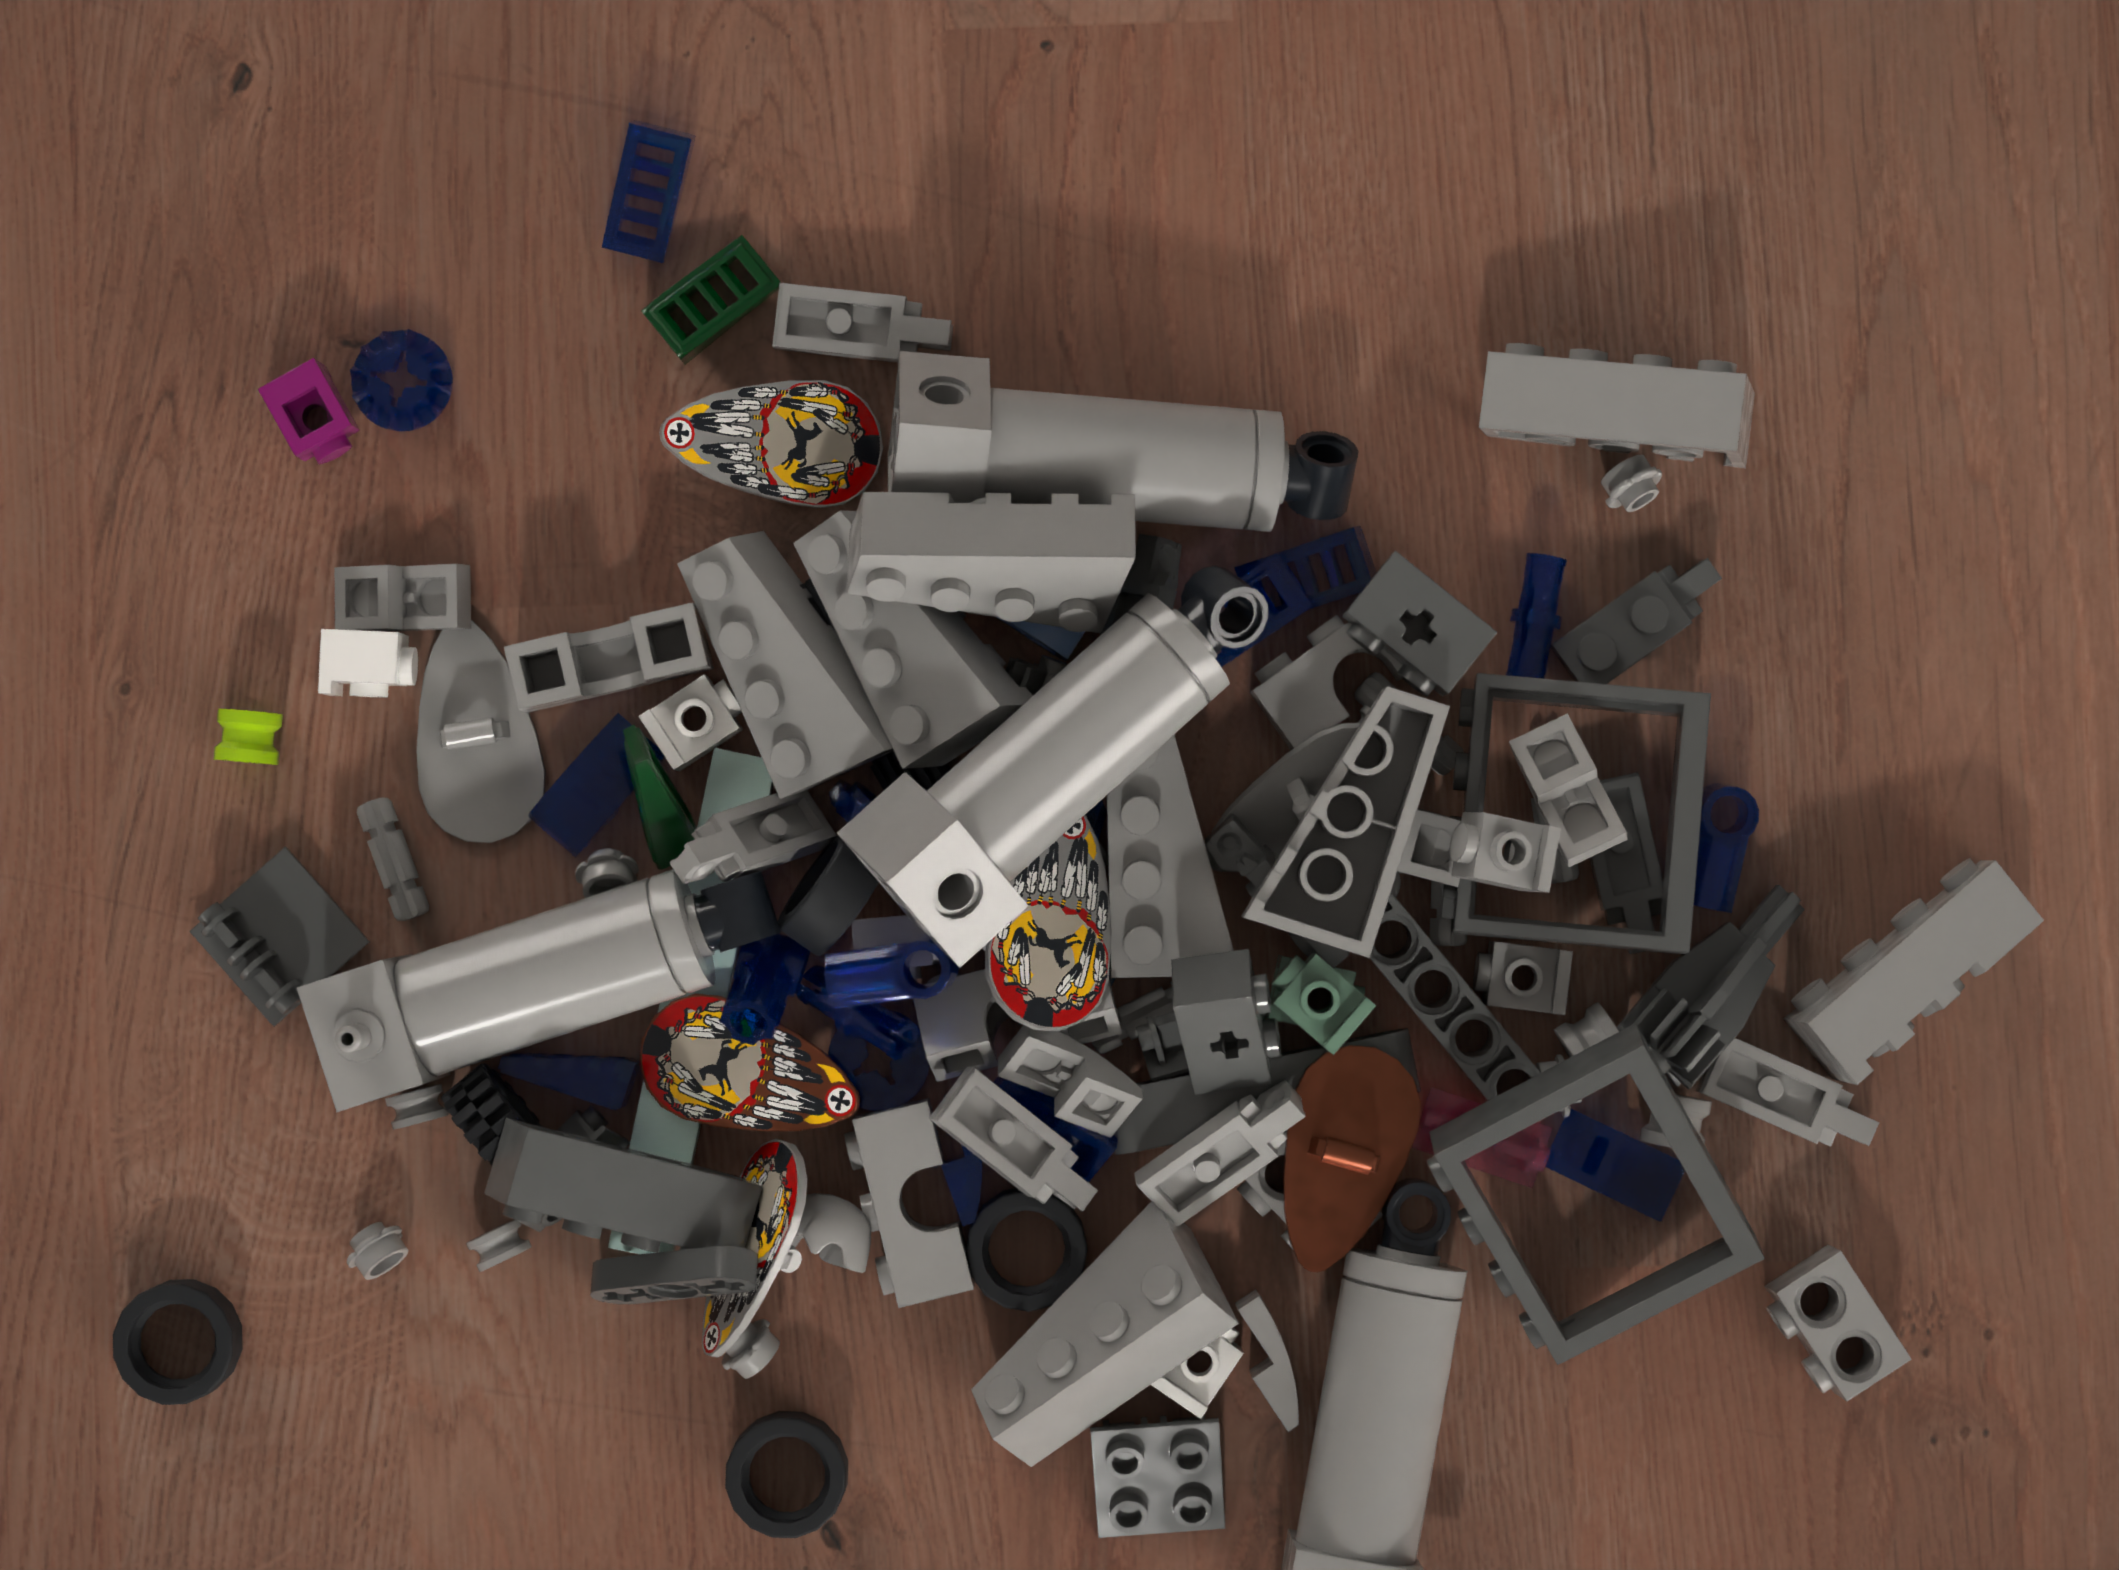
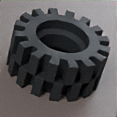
(481, 1106)

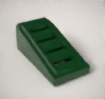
(678, 295)
(662, 810)

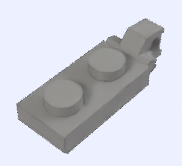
(854, 324)
(754, 838)
(1784, 1095)
(1011, 1140)
(1220, 1153)

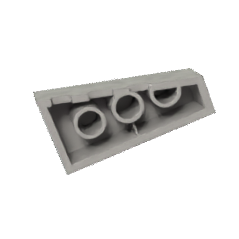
(1618, 403)
(994, 556)
(918, 664)
(783, 665)
(1351, 840)
(1159, 872)
(1911, 969)
(1105, 1338)

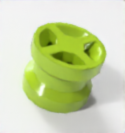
(248, 736)

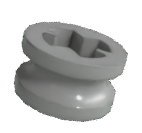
(416, 1106)
(498, 1245)

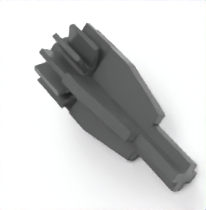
(1711, 990)

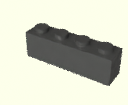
(618, 1190)

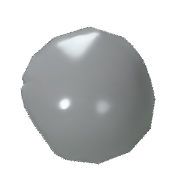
(835, 1231)

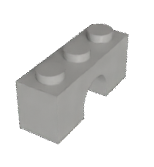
(608, 659)
(1301, 694)
(963, 1022)
(918, 1258)

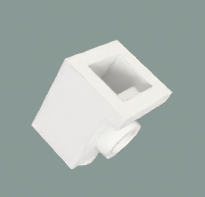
(365, 661)
(684, 746)
(1197, 1390)

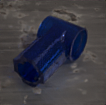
(1722, 851)
(882, 974)
(763, 982)

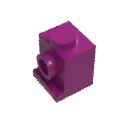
(292, 399)

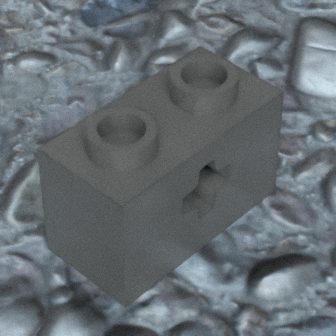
(1454, 630)
(1223, 1021)

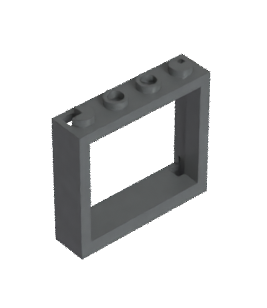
(1684, 815)
(1543, 1096)

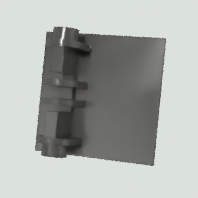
(278, 935)
(1158, 1476)

